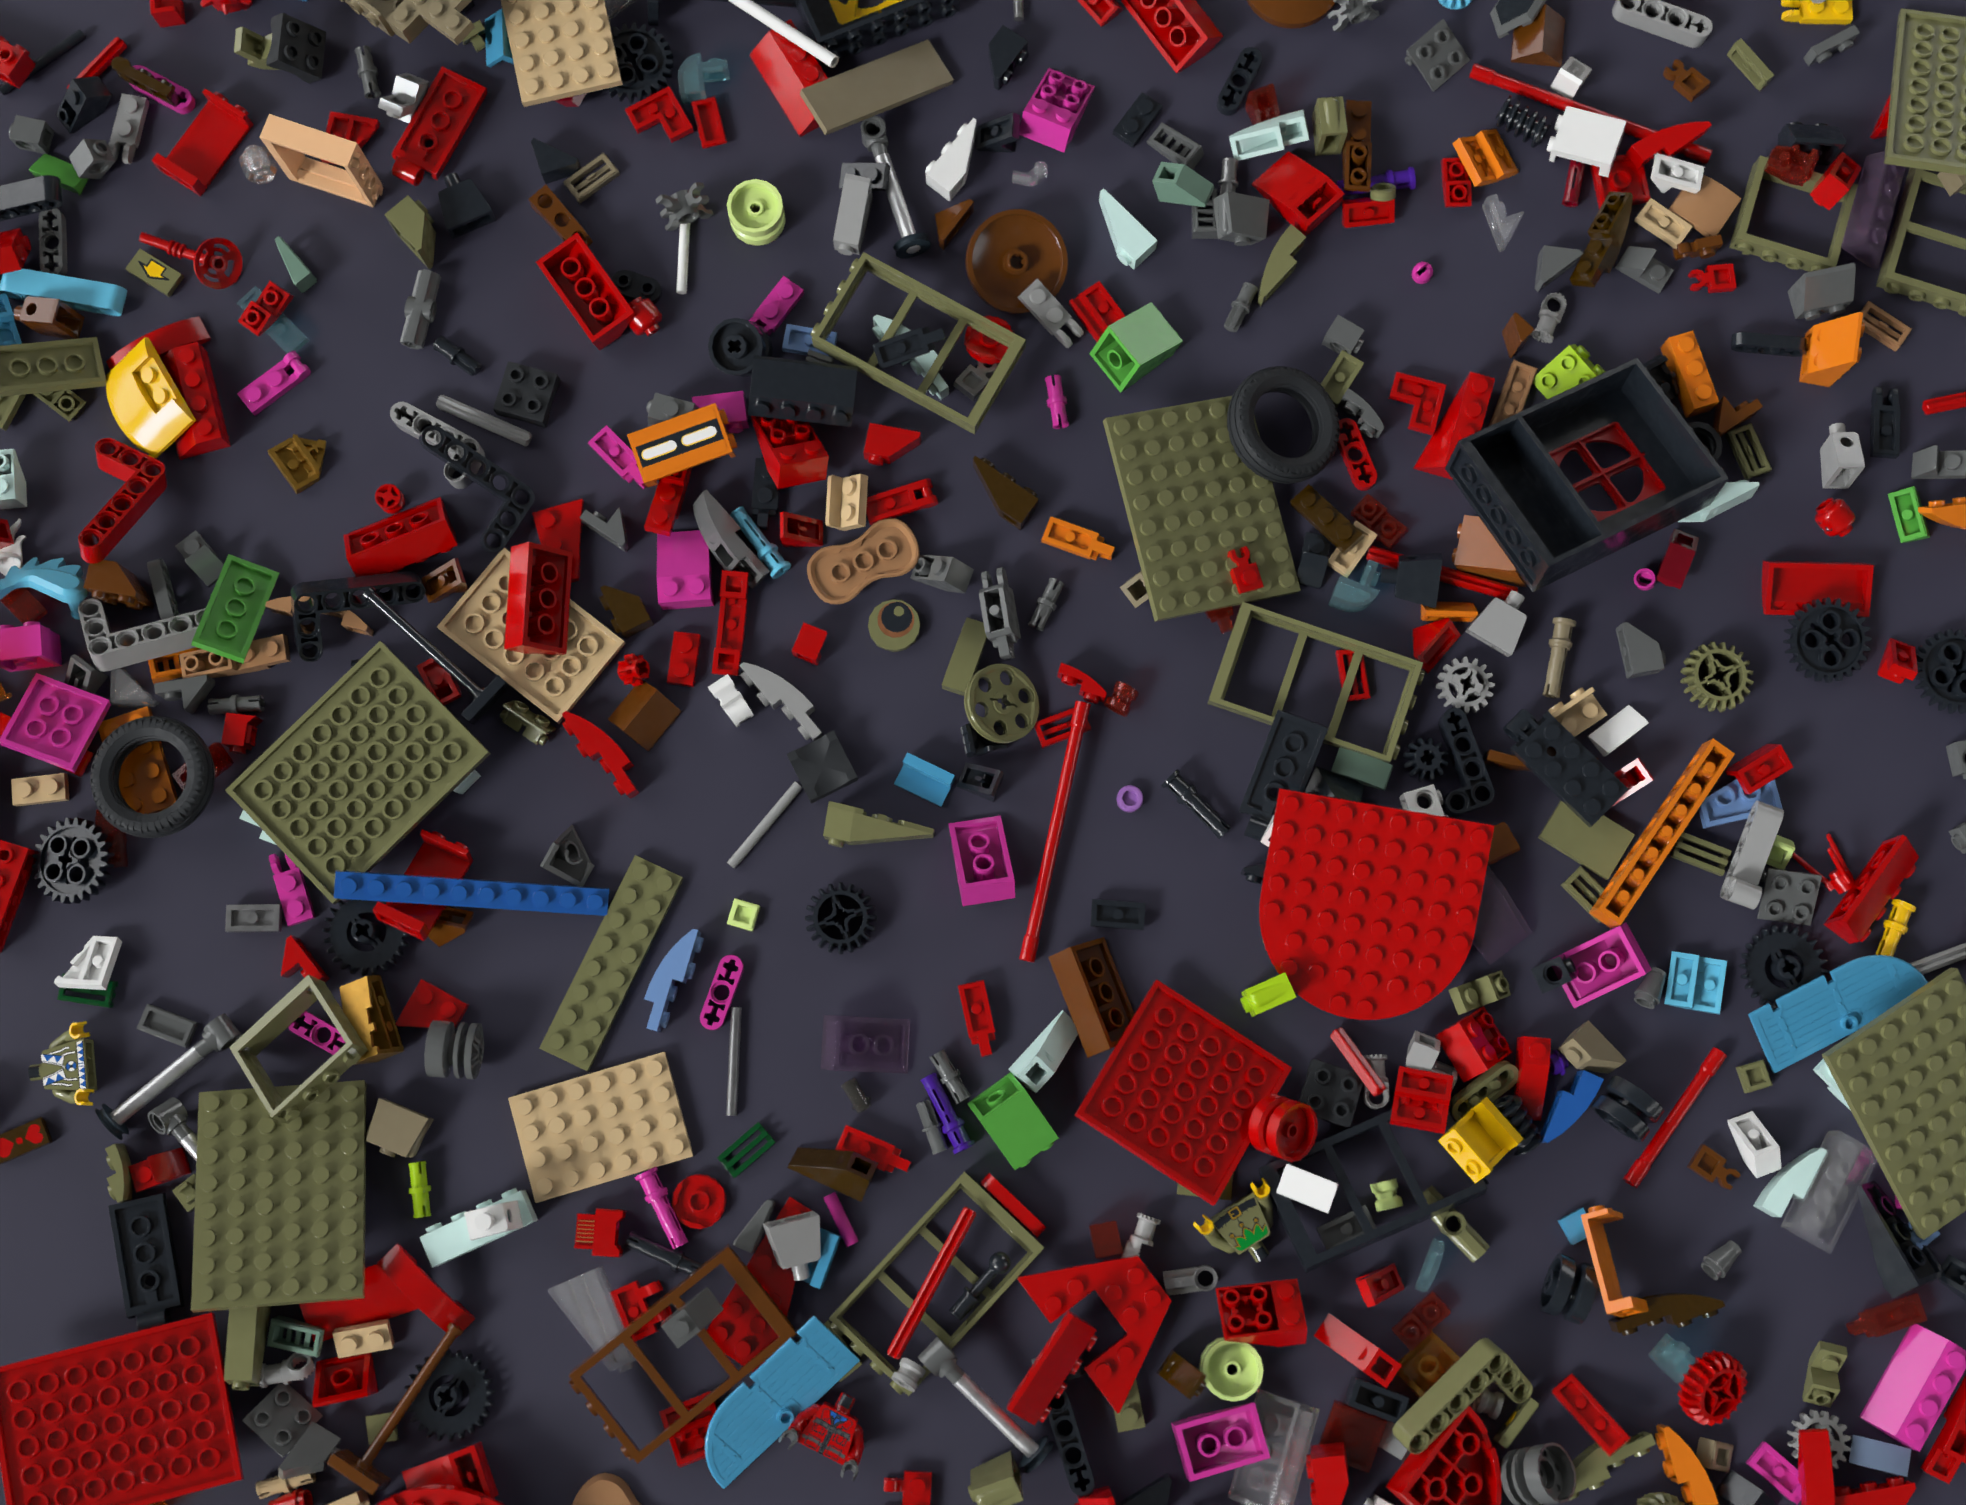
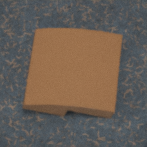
(1707, 208)

